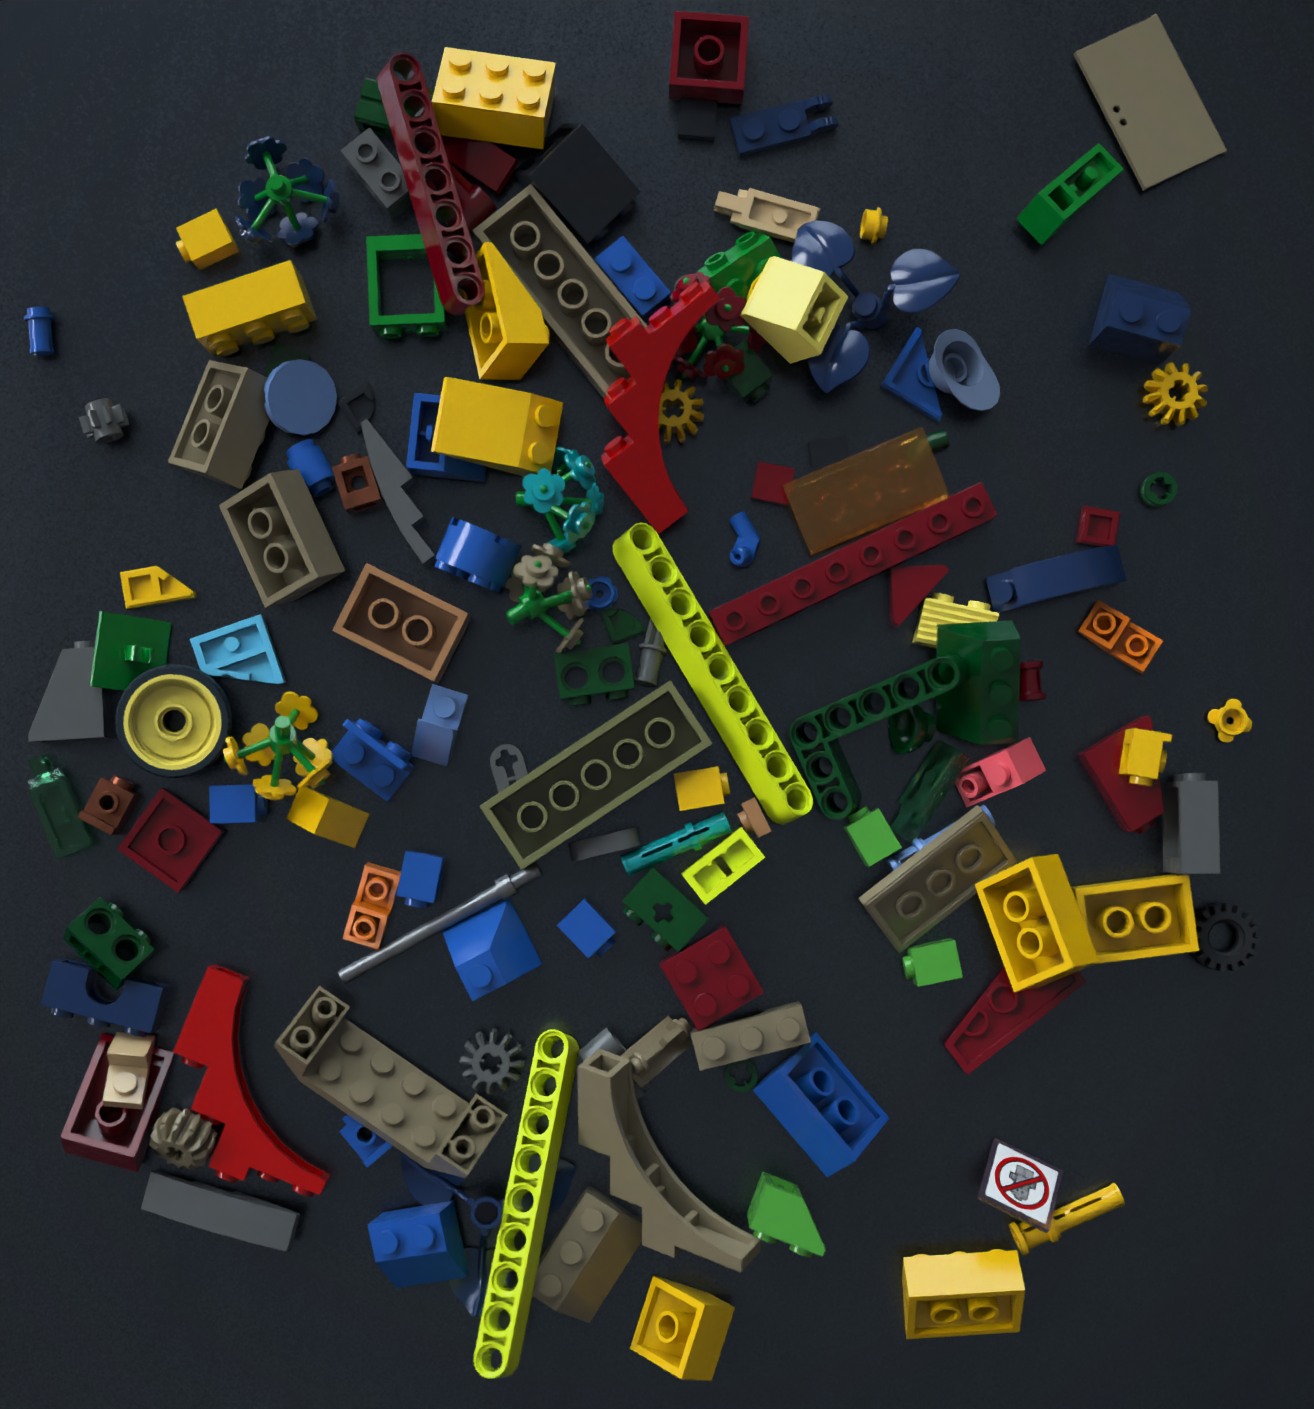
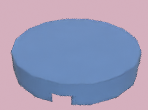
(300, 397)

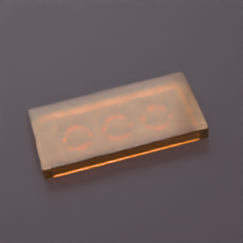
(866, 490)

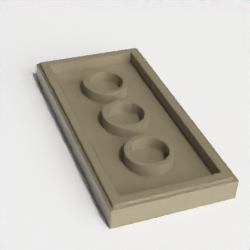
(937, 879)

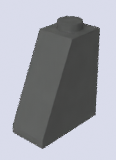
(70, 705)

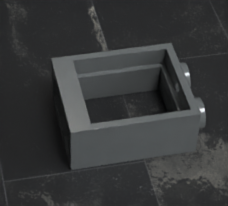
(1191, 825)

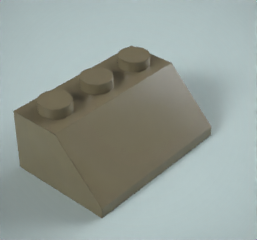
(223, 425)
(587, 1255)

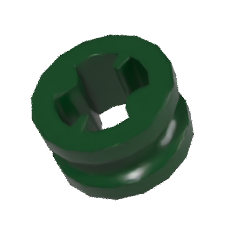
(1166, 480)
(730, 1079)

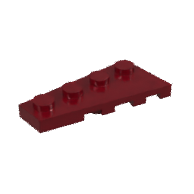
(1003, 1016)

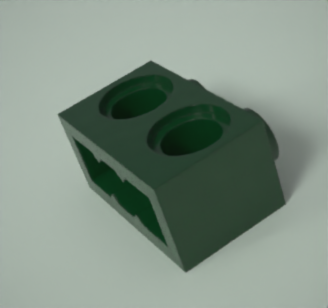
(593, 663)
(100, 949)

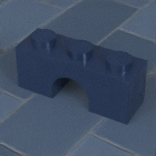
(73, 991)

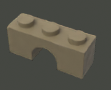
(751, 1036)

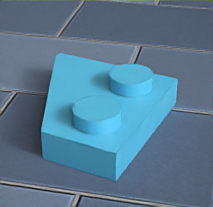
(239, 652)

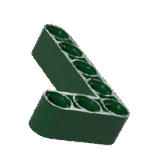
(862, 714)

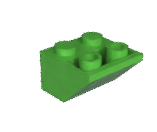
(782, 1214)

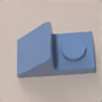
(439, 725)

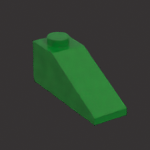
(1069, 193)

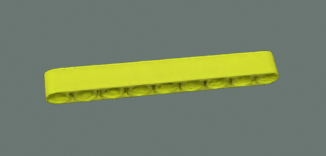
(727, 684)
(514, 1218)

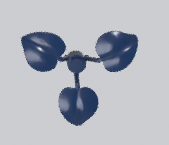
(919, 283)
(486, 1212)

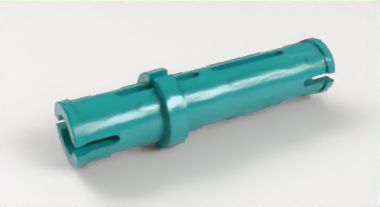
(676, 843)

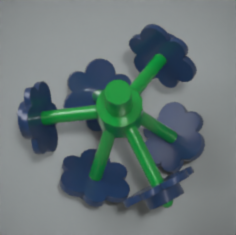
(260, 197)

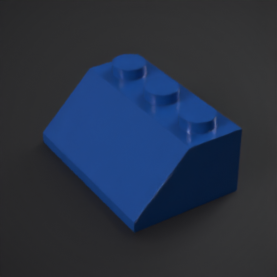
(821, 1105)

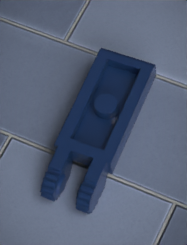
(780, 125)

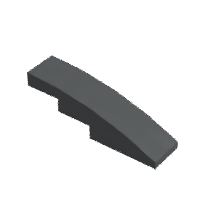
(393, 483)
(221, 1211)

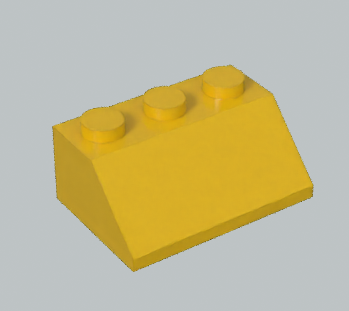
(962, 1294)

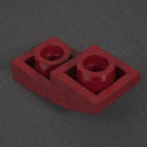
(480, 160)

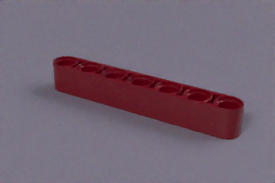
(435, 168)

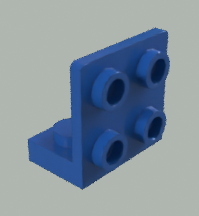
(371, 760)

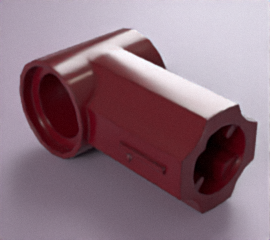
(474, 201)

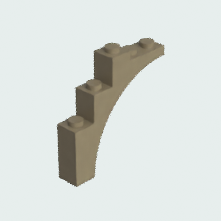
(640, 1175)

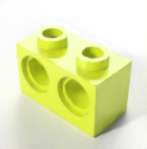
(723, 865)

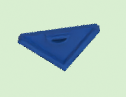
(911, 379)

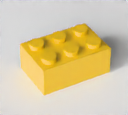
(494, 97)
(250, 309)
(1139, 917)
(1036, 922)

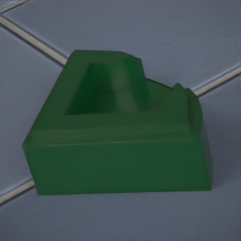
(621, 625)

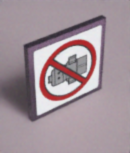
(1020, 1185)

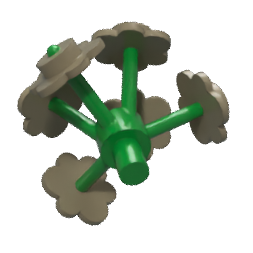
(533, 578)

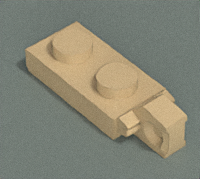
(766, 213)

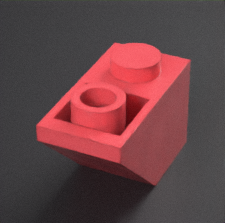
(999, 772)

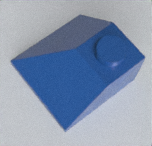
(491, 949)

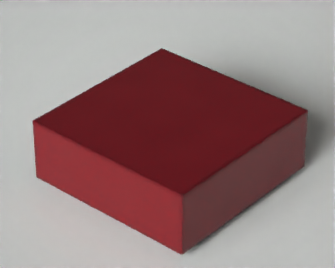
(769, 483)
(1097, 527)

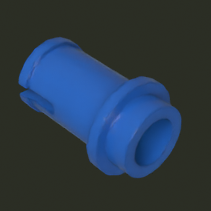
(40, 330)

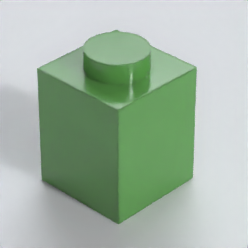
(871, 835)
(932, 962)

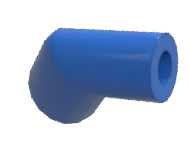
(747, 541)

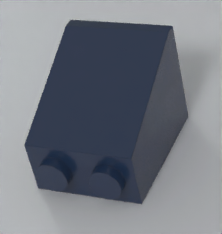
(1139, 320)

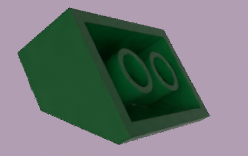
(988, 700)

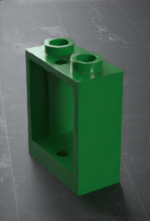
(391, 326)

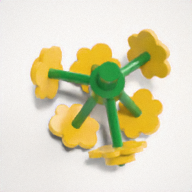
(265, 745)

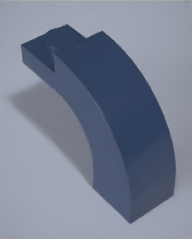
(1056, 578)

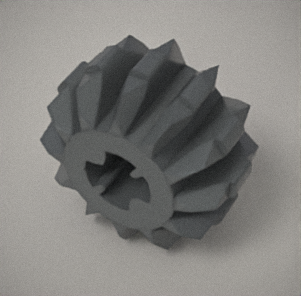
(489, 1074)

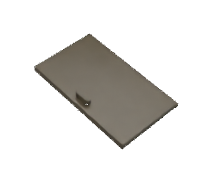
(1155, 99)

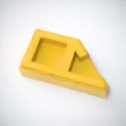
(152, 587)

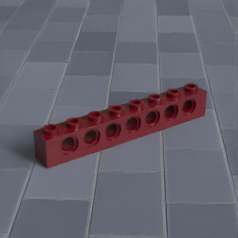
(852, 565)

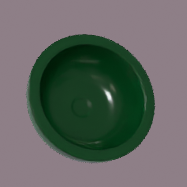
(910, 729)

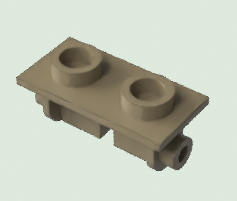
(658, 1049)

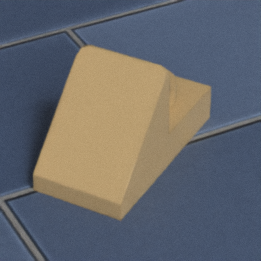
(128, 1070)

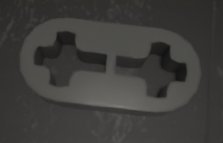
(499, 773)
(604, 844)

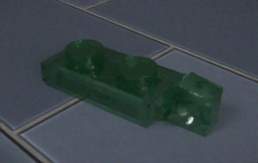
(928, 789)
(57, 808)

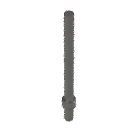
(504, 888)

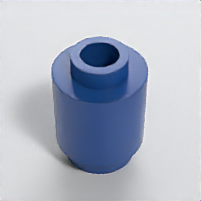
(312, 465)

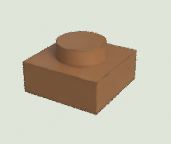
(753, 818)

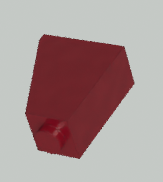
(1130, 803)

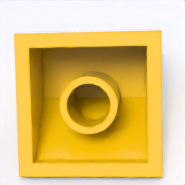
(682, 1329)

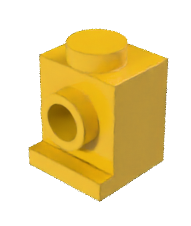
(1143, 755)

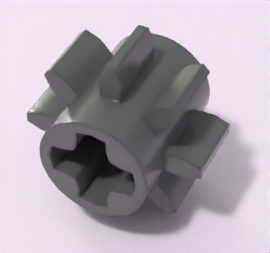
(104, 421)

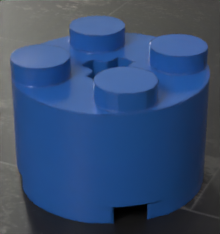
(477, 552)

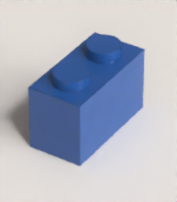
(633, 278)

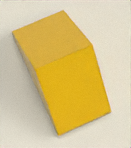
(327, 817)

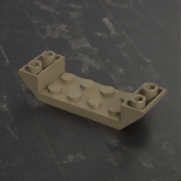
(385, 1089)

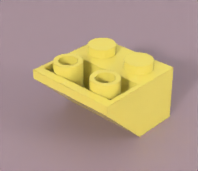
(794, 308)

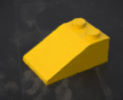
(506, 323)
(496, 427)

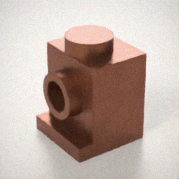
(346, 472)
(115, 819)

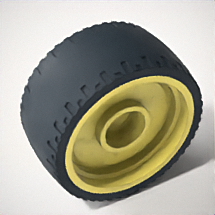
(143, 728)

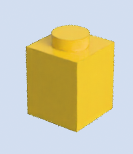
(206, 240)
(701, 788)

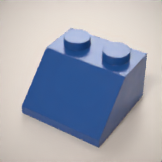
(419, 1244)

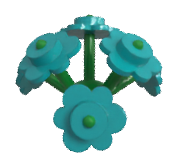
(545, 495)

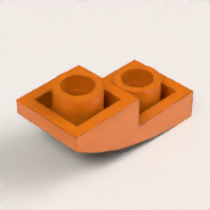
(1120, 637)
(372, 906)

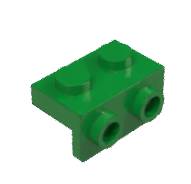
(740, 264)

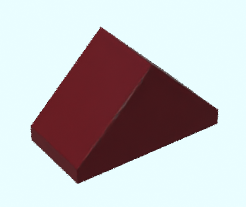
(909, 587)

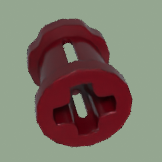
(1030, 682)

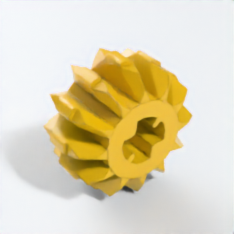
(1179, 379)
(687, 411)

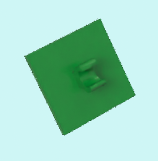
(127, 649)

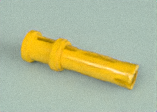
(1068, 1217)

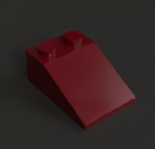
(114, 1133)

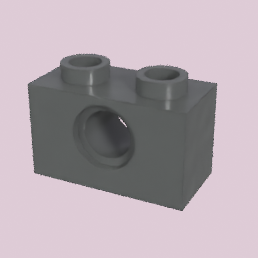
(378, 172)

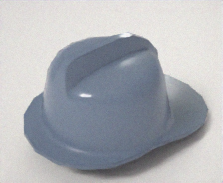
(962, 370)

